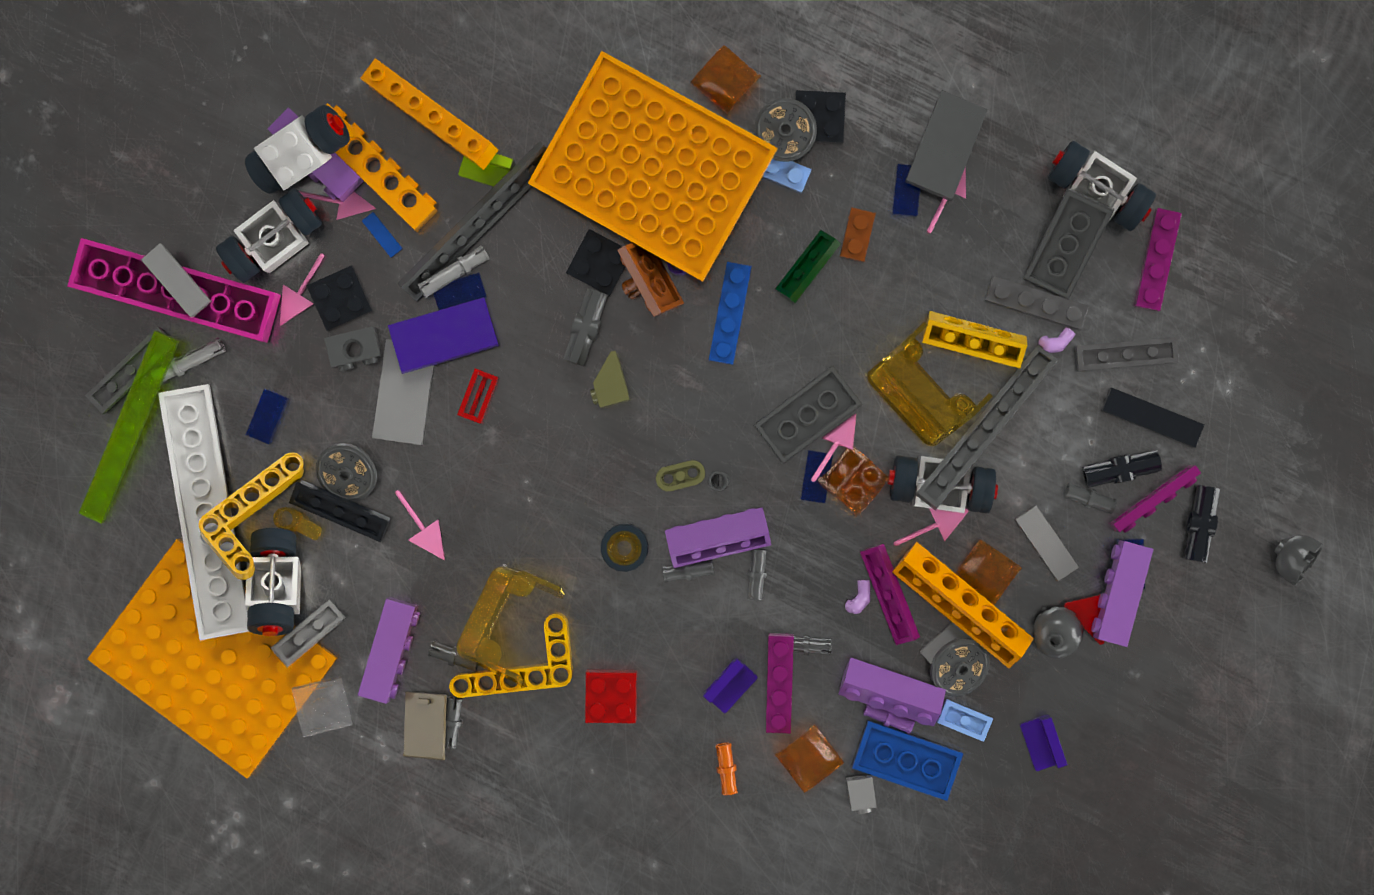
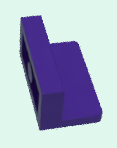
(730, 685)
(1043, 743)

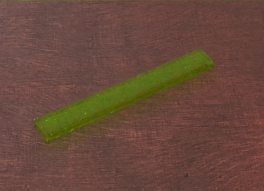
(129, 426)

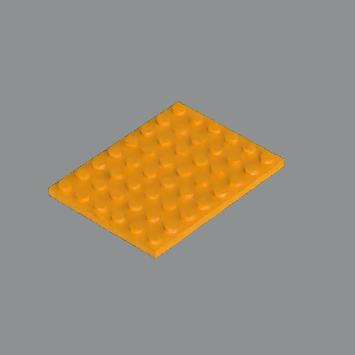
(652, 166)
(217, 690)

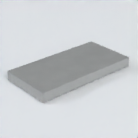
(401, 401)

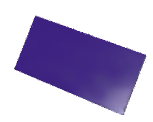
(443, 335)

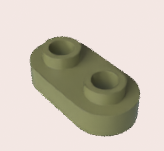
(680, 475)

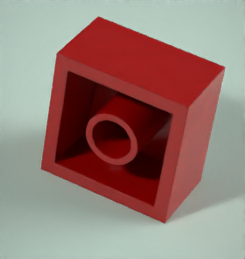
(611, 696)

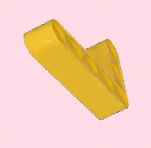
(245, 510)
(547, 669)

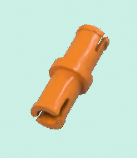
(726, 768)

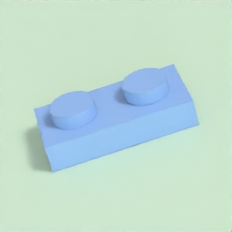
(788, 174)
(964, 720)

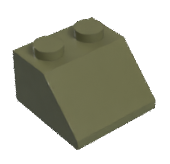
(610, 384)

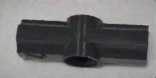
(1122, 468)
(1202, 523)

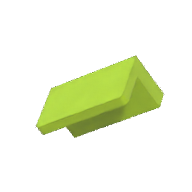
(491, 175)

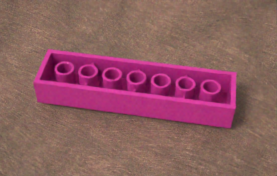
(127, 279)

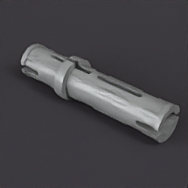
(447, 275)
(193, 358)

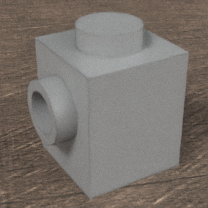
(861, 793)

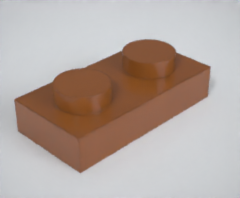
(857, 234)

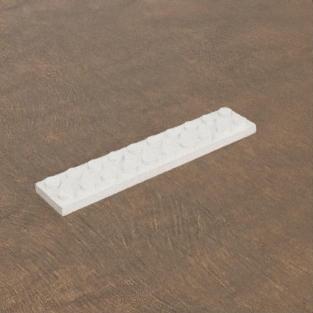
(198, 488)

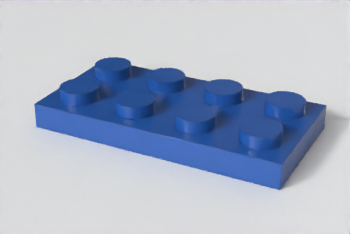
(907, 760)

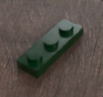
(808, 266)

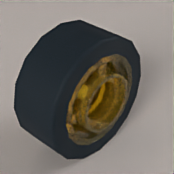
(614, 558)

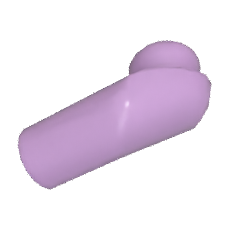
(1056, 345)
(861, 600)

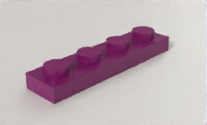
(1158, 259)
(1147, 505)
(890, 594)
(779, 683)

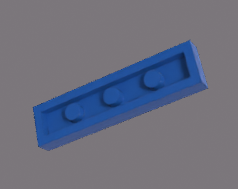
(730, 313)

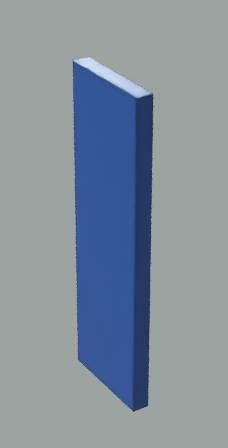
(382, 234)

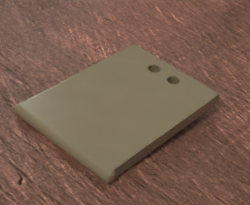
(425, 725)

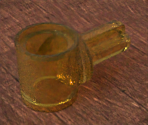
(298, 523)

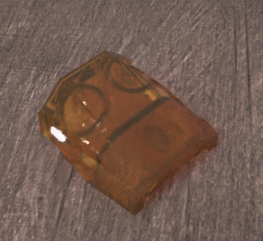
(725, 79)
(854, 480)
(987, 571)
(809, 758)

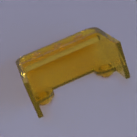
(917, 396)
(474, 641)

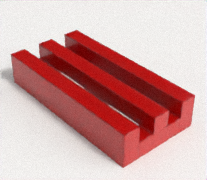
(486, 376)

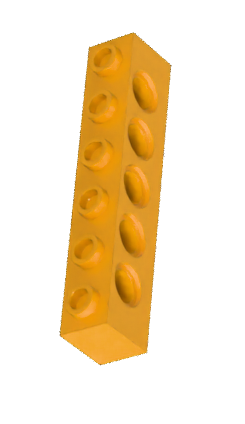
(429, 114)
(415, 216)
(963, 605)

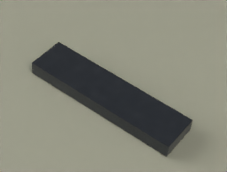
(1152, 417)
(339, 510)

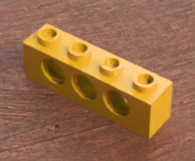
(975, 339)

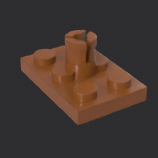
(649, 280)

